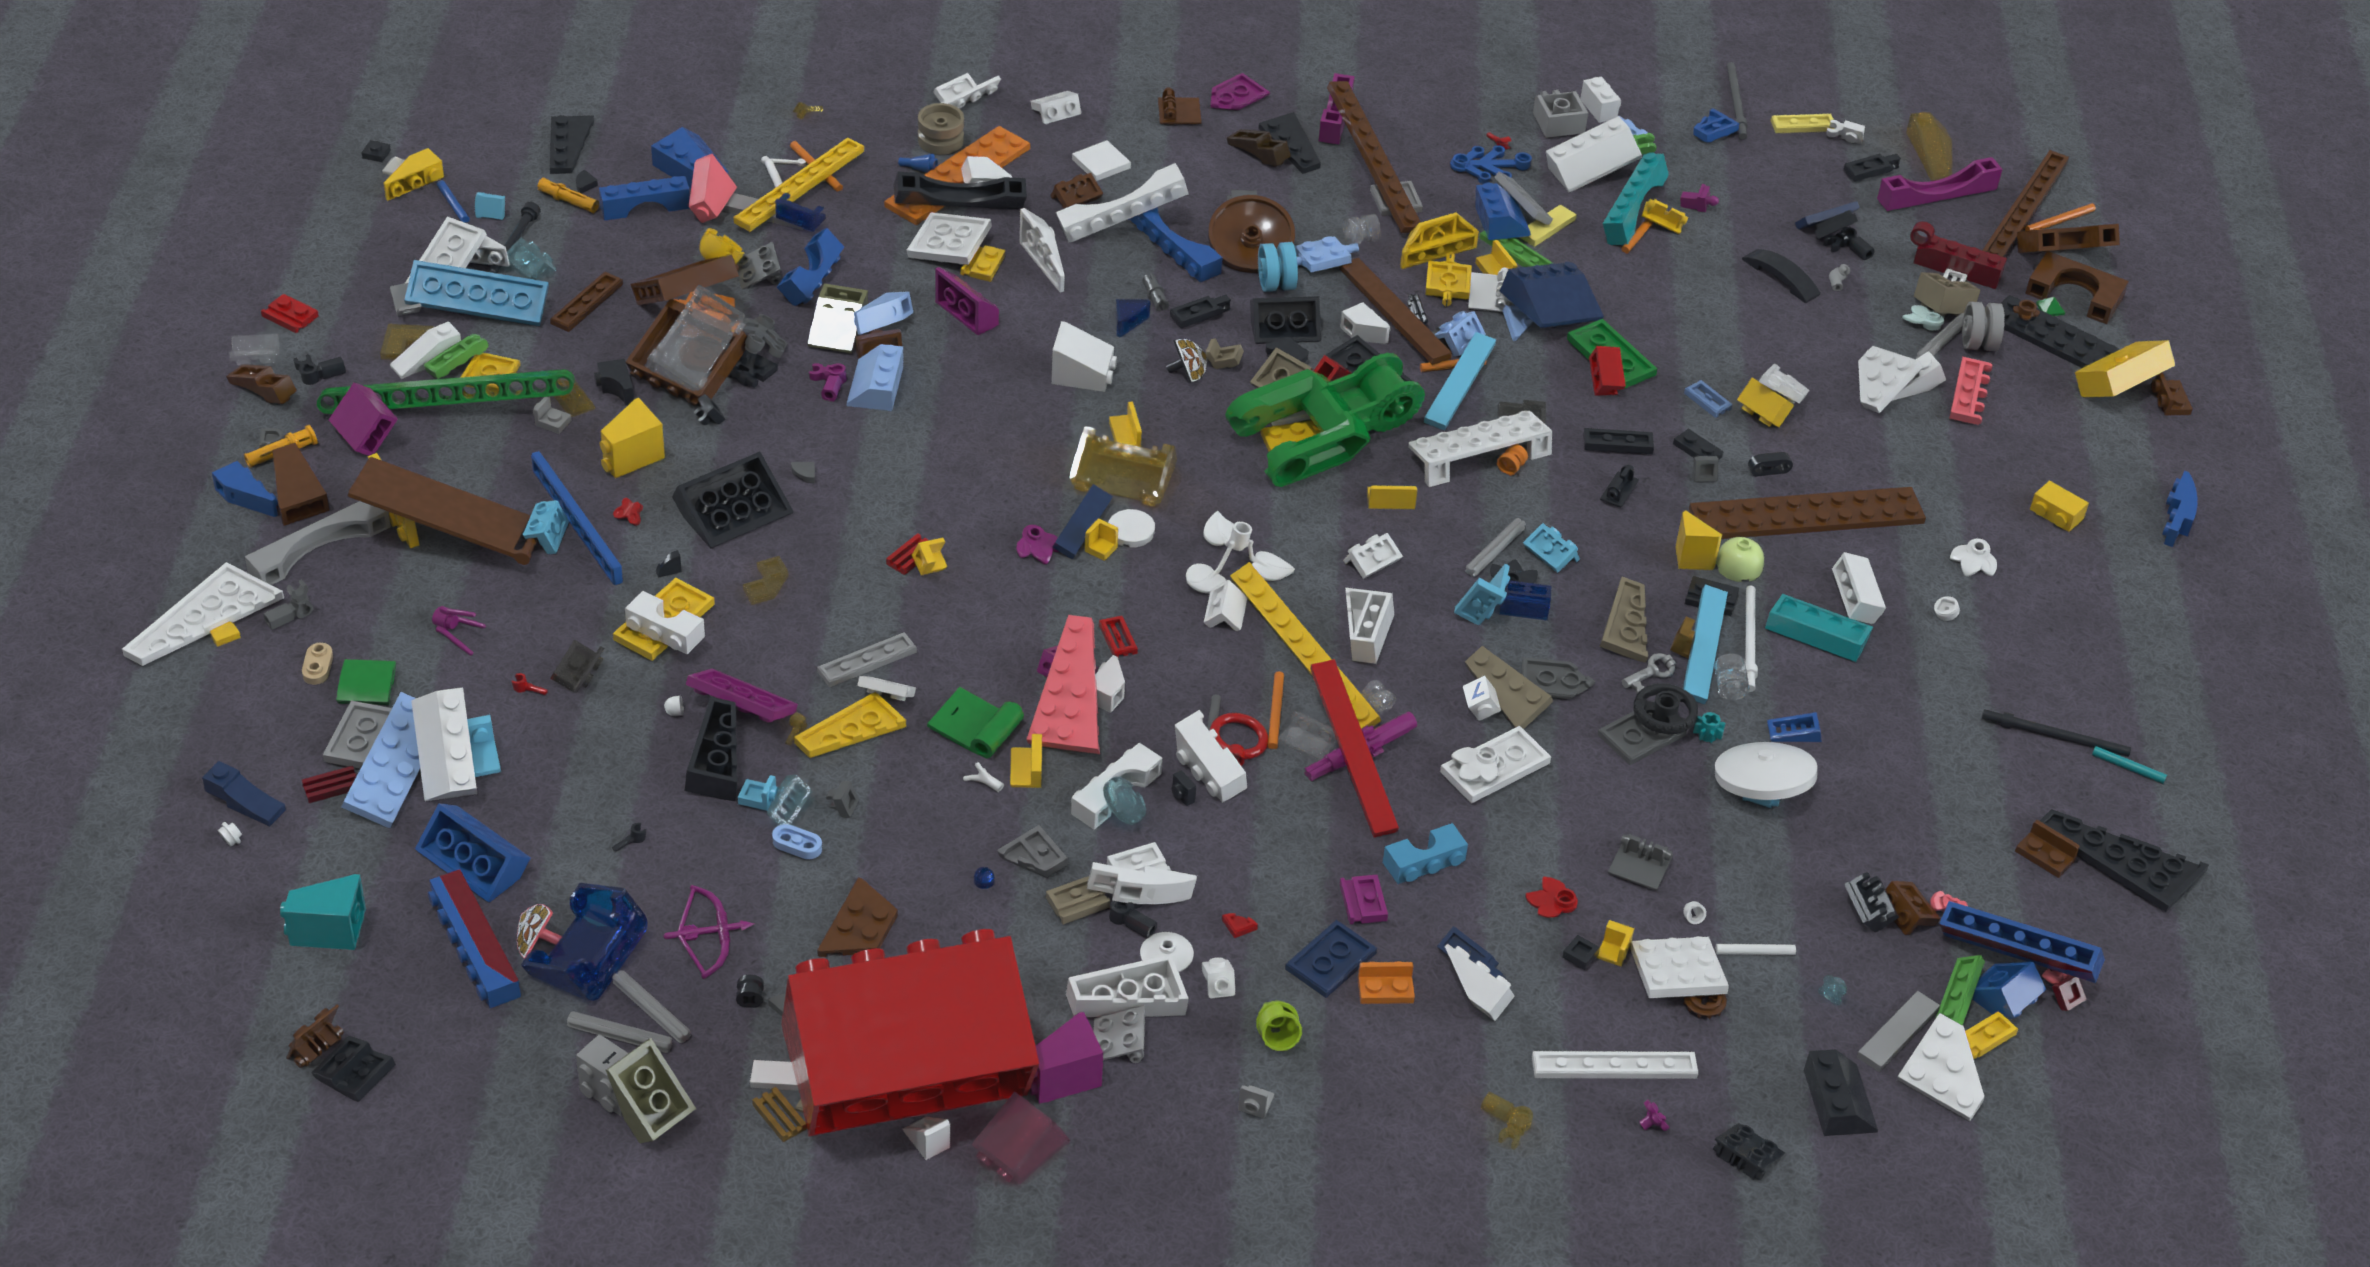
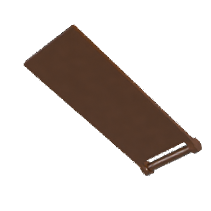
(443, 508)

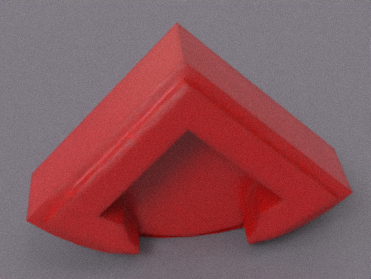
(1239, 925)

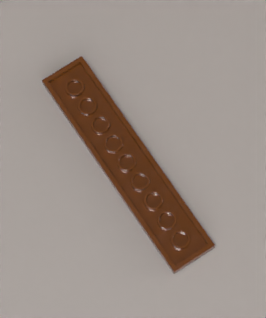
(1811, 512)

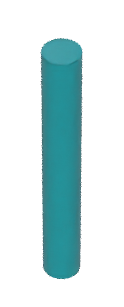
(2129, 765)

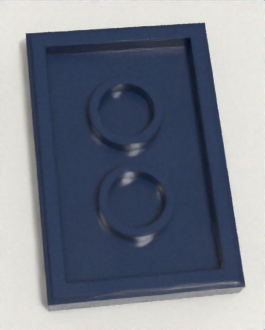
(1330, 958)

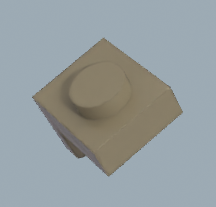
(1225, 356)

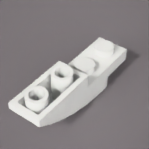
(1139, 887)

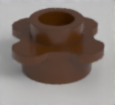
(2026, 309)

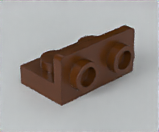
(1079, 190)
(2171, 396)
(2048, 849)
(1910, 906)

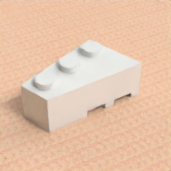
(1369, 622)
(1207, 759)

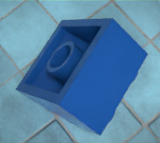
(2009, 988)

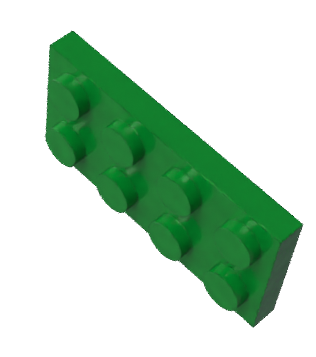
(1600, 333)

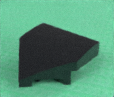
(1835, 224)

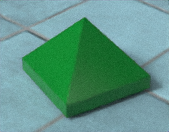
(2051, 306)

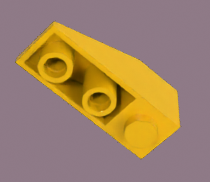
(414, 173)

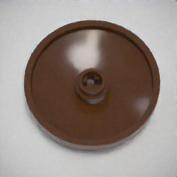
(1243, 225)

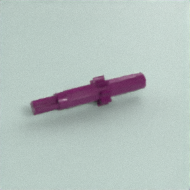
(1375, 740)

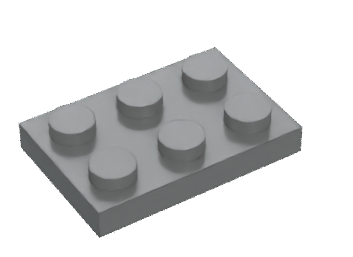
(356, 734)

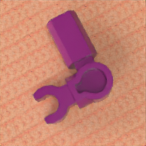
(834, 376)

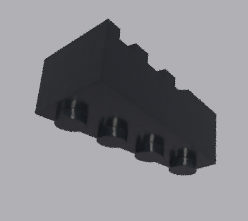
(714, 759)

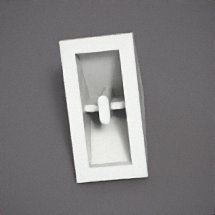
(929, 1135)

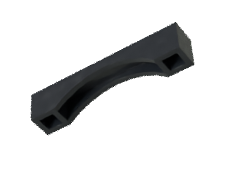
(923, 190)

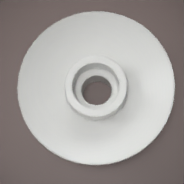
(1177, 946)

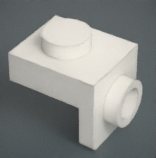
(1219, 977)

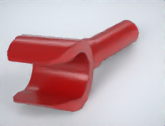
(1500, 141)
(522, 685)

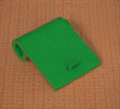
(976, 722)

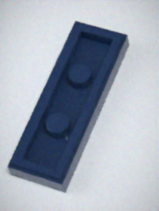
(1817, 218)

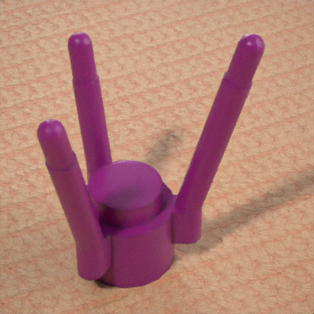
(447, 619)

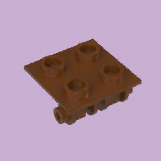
(1178, 109)
(318, 1036)

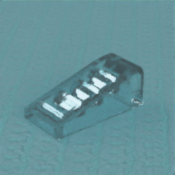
(802, 793)

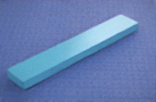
(1459, 381)
(1705, 643)

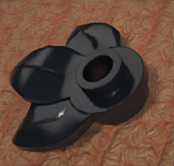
(1516, 572)

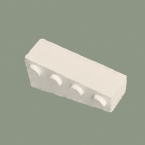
(1143, 983)

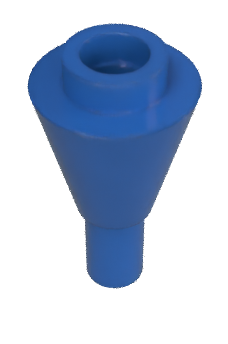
(922, 163)

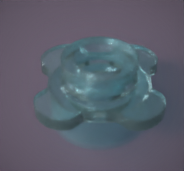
(1837, 985)

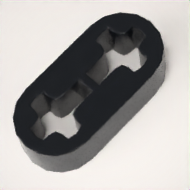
(1770, 464)

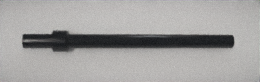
(2008, 720)

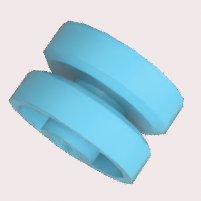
(1277, 266)

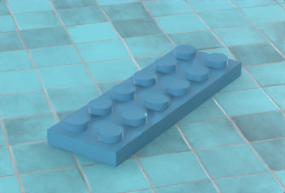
(476, 292)

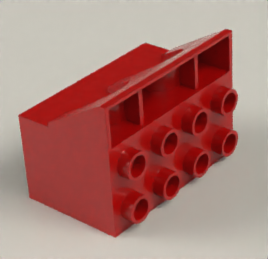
(908, 1032)

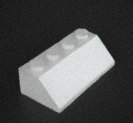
(1593, 154)
(444, 745)

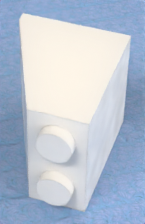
(1082, 360)

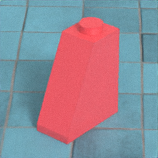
(709, 188)

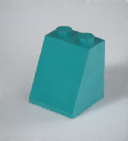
(325, 914)

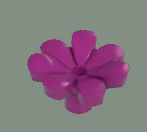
(1653, 1117)

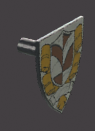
(1192, 358)

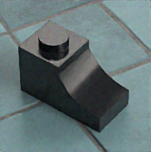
(615, 379)

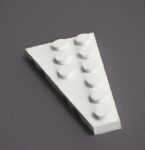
(220, 598)

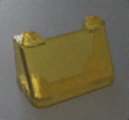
(1123, 468)

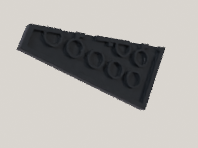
(2130, 861)

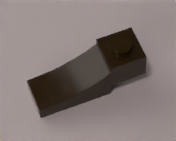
(1261, 145)

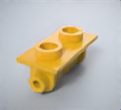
(1656, 212)

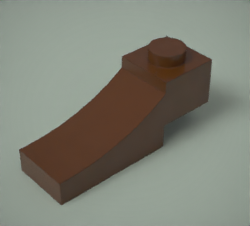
(263, 381)

